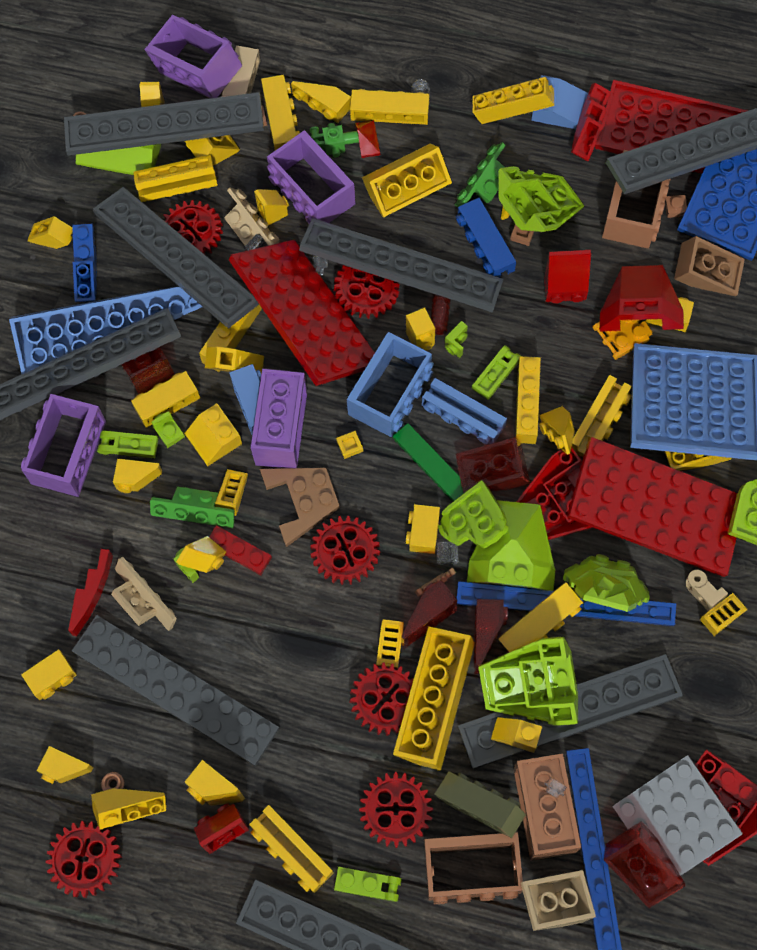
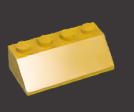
(407, 179)

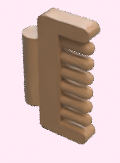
(443, 577)

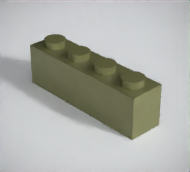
(481, 804)

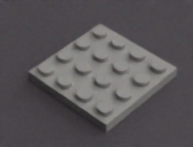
(681, 814)

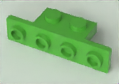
(485, 180)
(193, 506)

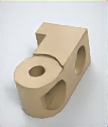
(704, 590)

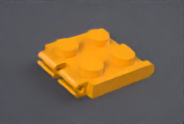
(624, 340)

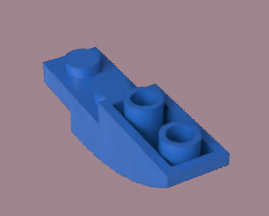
(84, 263)

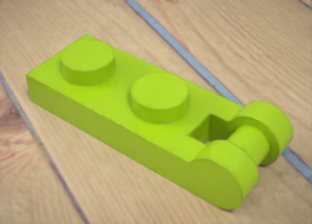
(496, 372)
(128, 444)
(366, 884)

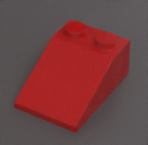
(567, 276)
(220, 828)

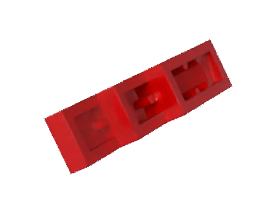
(590, 122)
(87, 599)

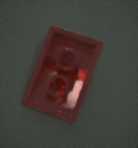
(148, 370)
(496, 464)
(433, 608)
(489, 619)
(643, 865)

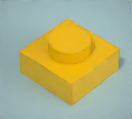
(349, 444)

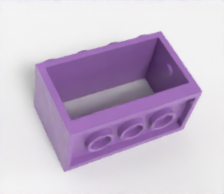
(173, 38)
(306, 148)
(279, 419)
(83, 451)

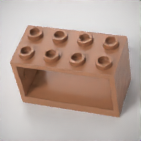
(631, 231)
(549, 820)
(473, 843)

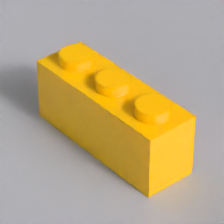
(165, 397)

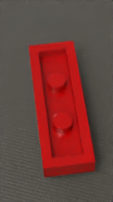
(241, 551)

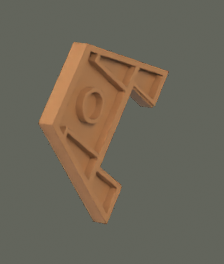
(311, 496)

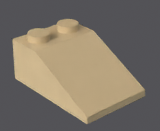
(558, 900)

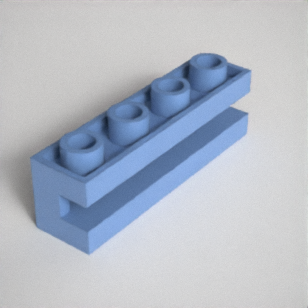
(464, 412)

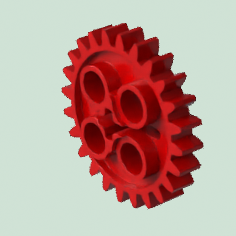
(203, 219)
(363, 302)
(327, 557)
(370, 686)
(396, 831)
(63, 856)

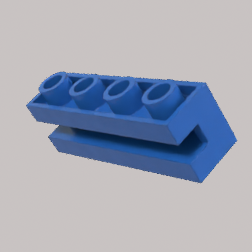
(485, 238)

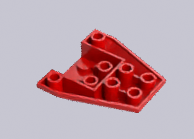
(642, 295)
(554, 491)
(736, 794)

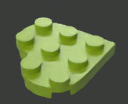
(744, 515)
(474, 518)

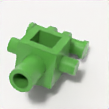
(333, 139)

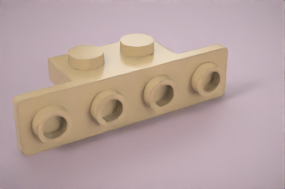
(245, 220)
(139, 598)

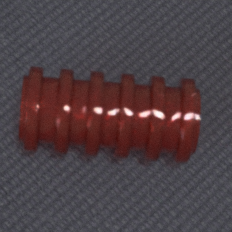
(440, 314)

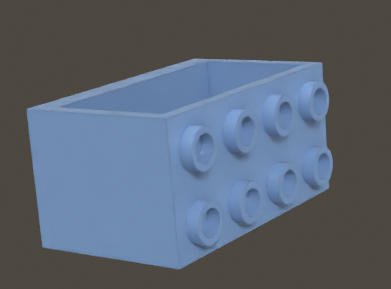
(406, 351)

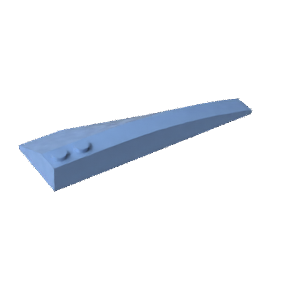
(58, 331)

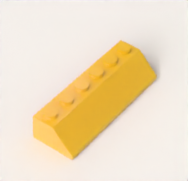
(434, 698)

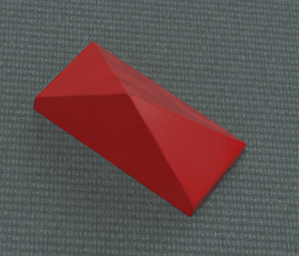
(367, 139)

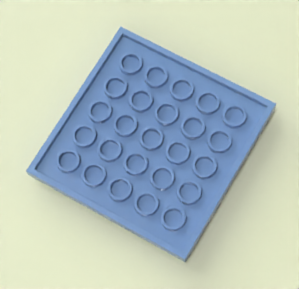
(694, 401)

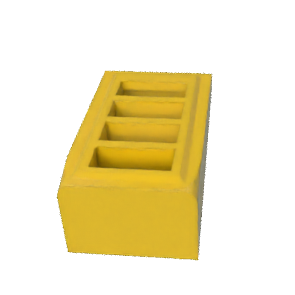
(228, 502)
(389, 624)
(711, 625)

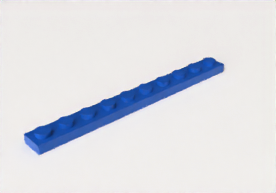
(527, 599)
(593, 849)

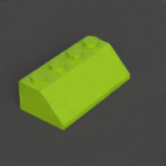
(121, 160)

